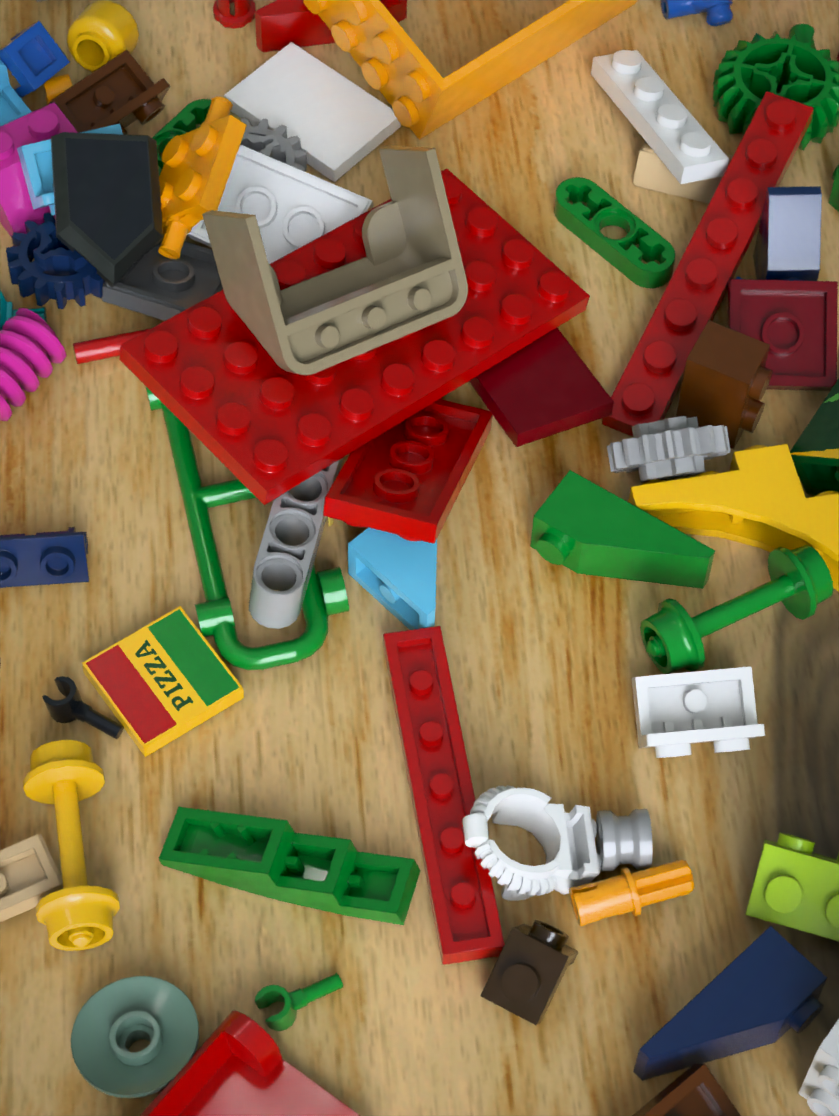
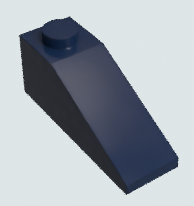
(739, 1010)

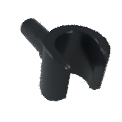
(74, 708)

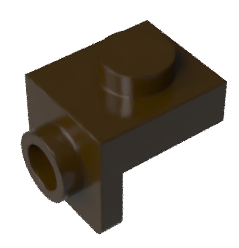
(529, 970)

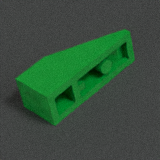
(612, 538)

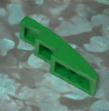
(289, 866)

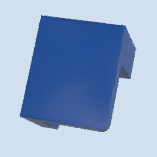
(32, 58)

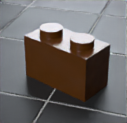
(725, 381)

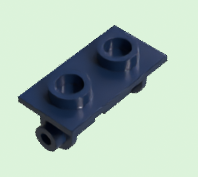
(43, 558)

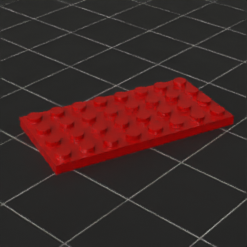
(289, 426)

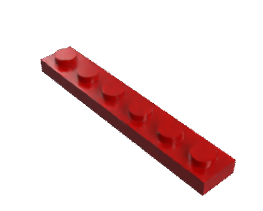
(441, 795)

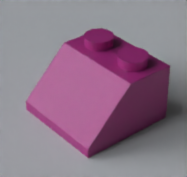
(14, 194)

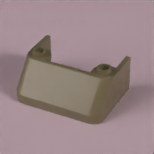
(401, 286)

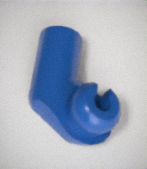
(717, 10)

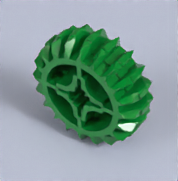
(773, 66)

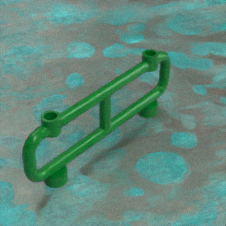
(324, 593)

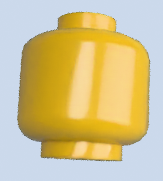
(101, 34)

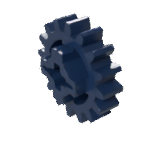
(56, 269)

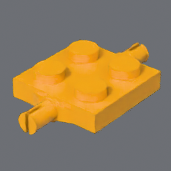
(197, 173)

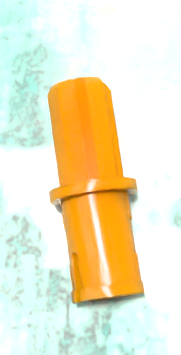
(630, 891)

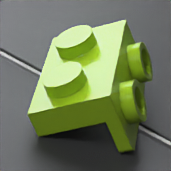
(796, 887)

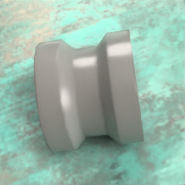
(624, 839)

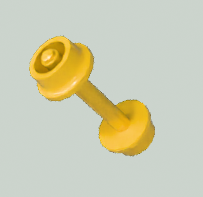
(79, 913)

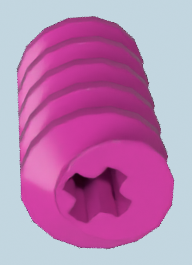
(25, 352)

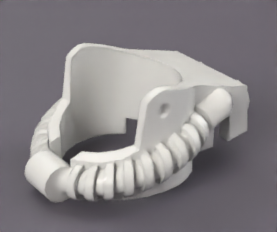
(565, 838)

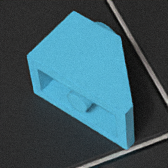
(397, 574)

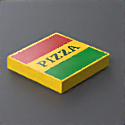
(163, 681)

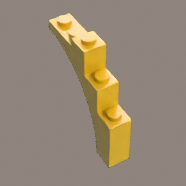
(750, 504)

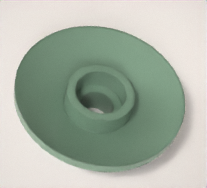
(127, 1013)

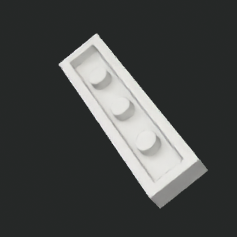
(659, 116)

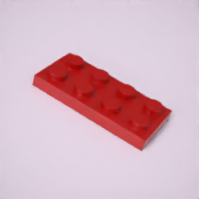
(411, 472)

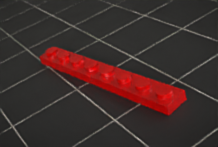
(708, 263)

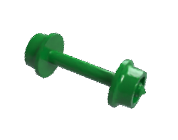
(797, 580)

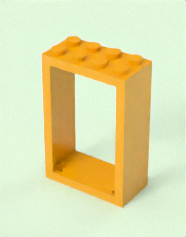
(413, 85)

